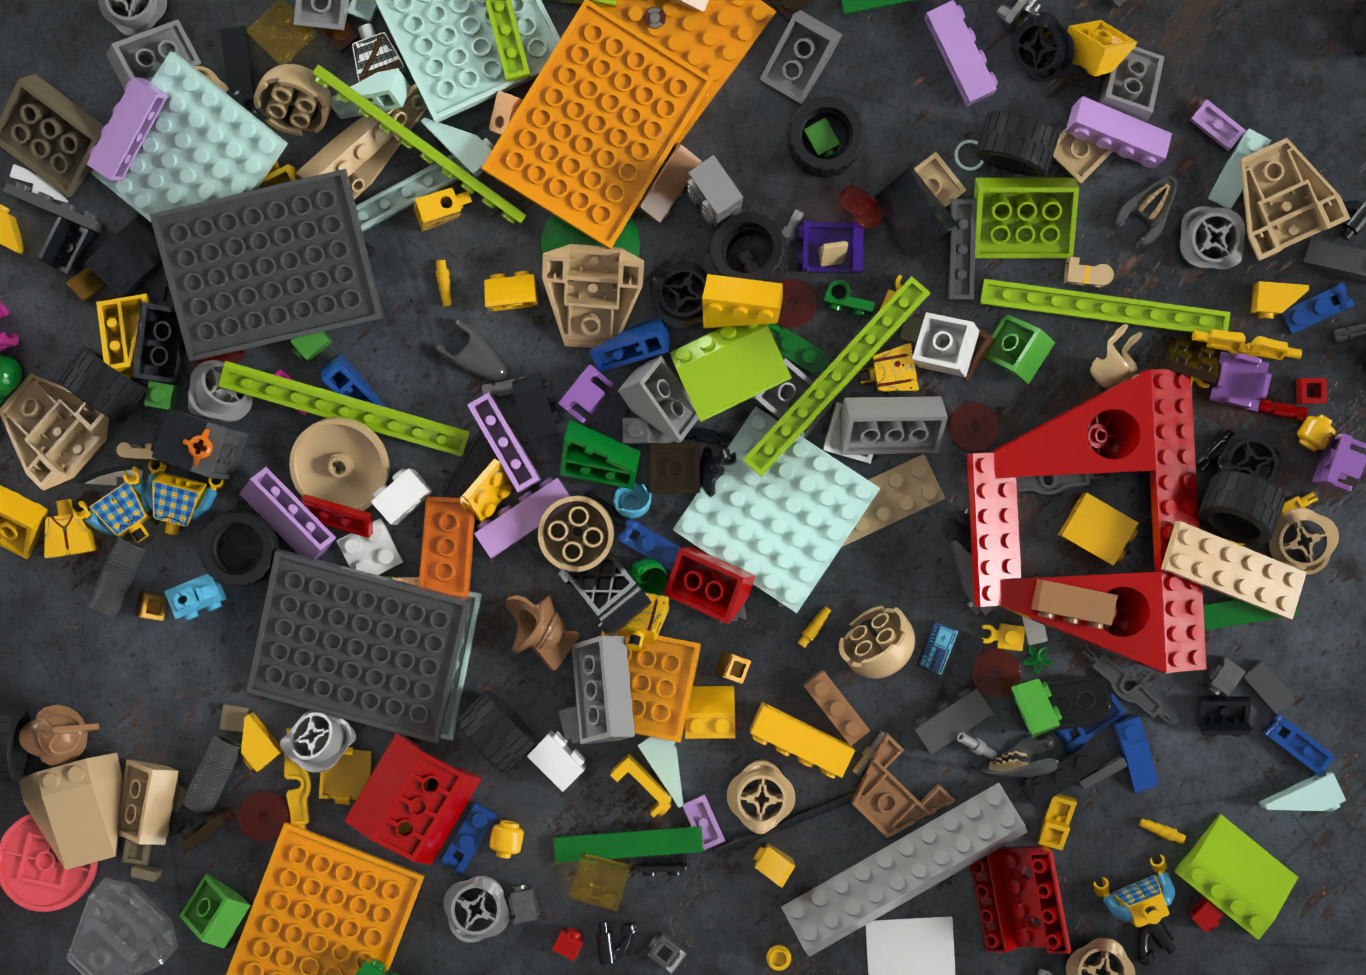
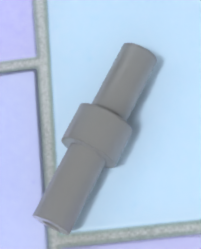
(790, 231)
(977, 746)
(868, 754)

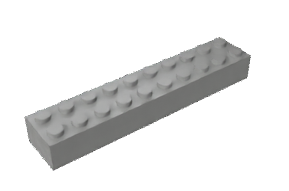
(904, 869)

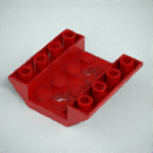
(398, 795)
(1011, 900)

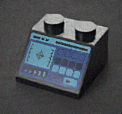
(949, 653)

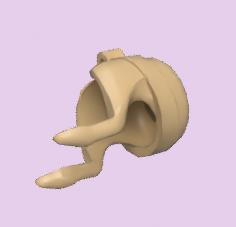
(1114, 367)

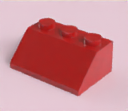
(708, 584)

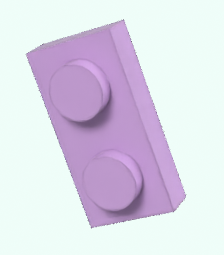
(1217, 125)
(701, 814)

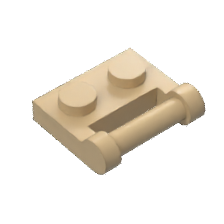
(135, 451)

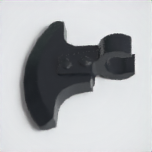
(713, 468)

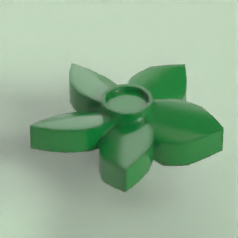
(1037, 658)

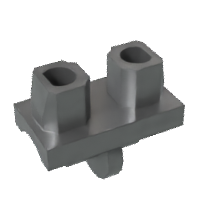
(1018, 14)

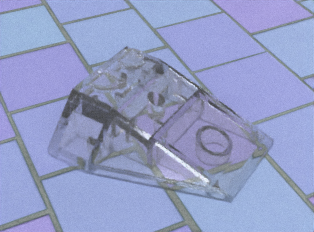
(121, 932)

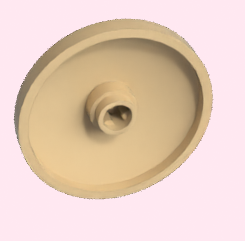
(339, 462)

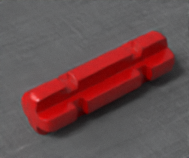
(1283, 409)

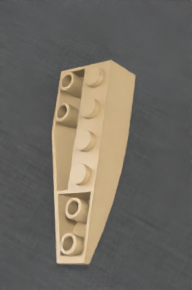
(364, 146)

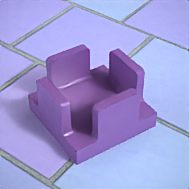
(1241, 381)
(585, 393)
(1339, 462)

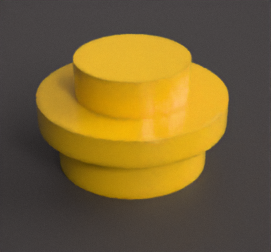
(778, 957)

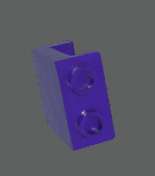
(819, 233)

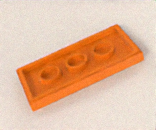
(447, 546)

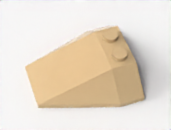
(1286, 199)
(591, 291)
(52, 430)
(77, 808)

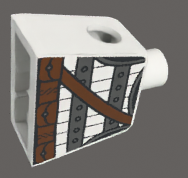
(374, 53)

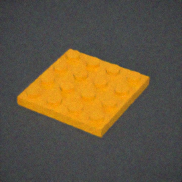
(661, 685)

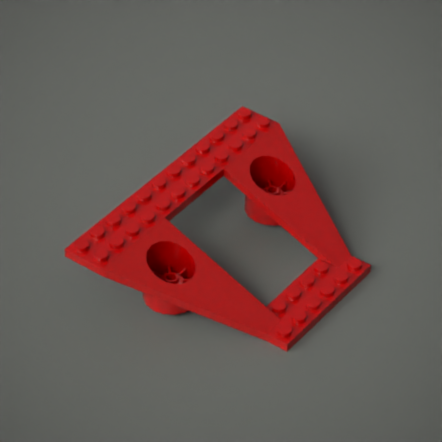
(1141, 429)

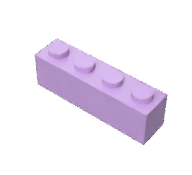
(960, 52)
(127, 129)
(1118, 132)
(504, 442)
(287, 514)
(521, 519)

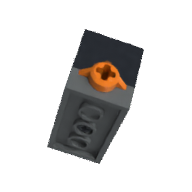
(198, 444)

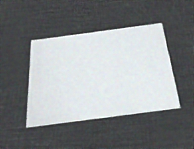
(911, 946)

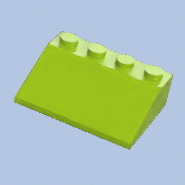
(1025, 217)
(729, 367)
(1237, 876)

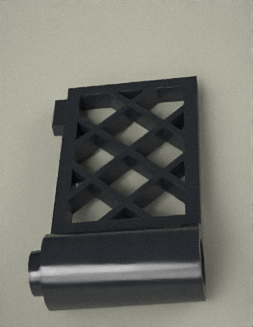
(619, 608)

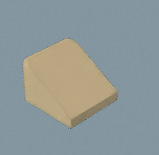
(832, 253)

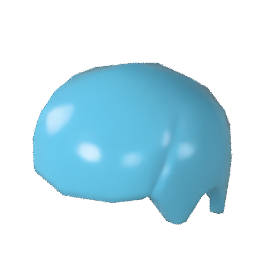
(632, 502)

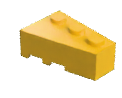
(740, 302)
(118, 330)

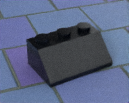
(157, 345)

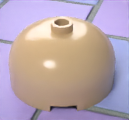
(296, 87)
(565, 548)
(879, 655)

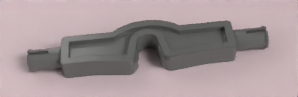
(1059, 483)
(1136, 694)

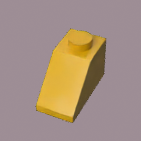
(10, 232)
(1274, 298)
(258, 744)
(774, 864)

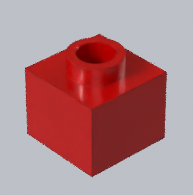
(1318, 387)
(1205, 915)
(568, 943)

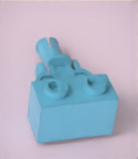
(194, 596)

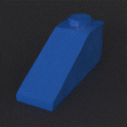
(632, 345)
(346, 380)
(1136, 752)

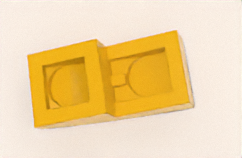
(1056, 821)

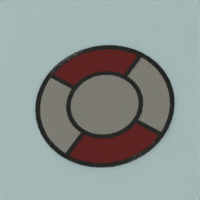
(654, 17)

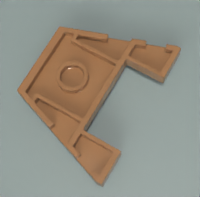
(886, 800)

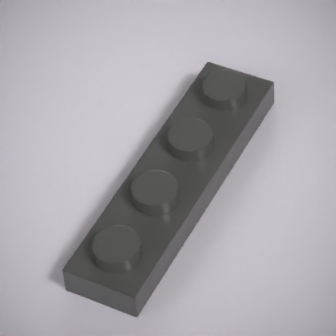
(45, 202)
(962, 249)

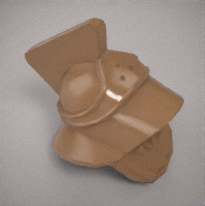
(541, 630)
(56, 735)

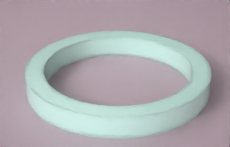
(957, 160)

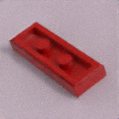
(340, 516)

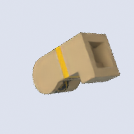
(1087, 275)

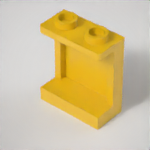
(1099, 529)
(647, 780)

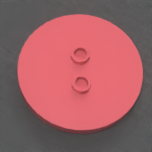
(33, 872)

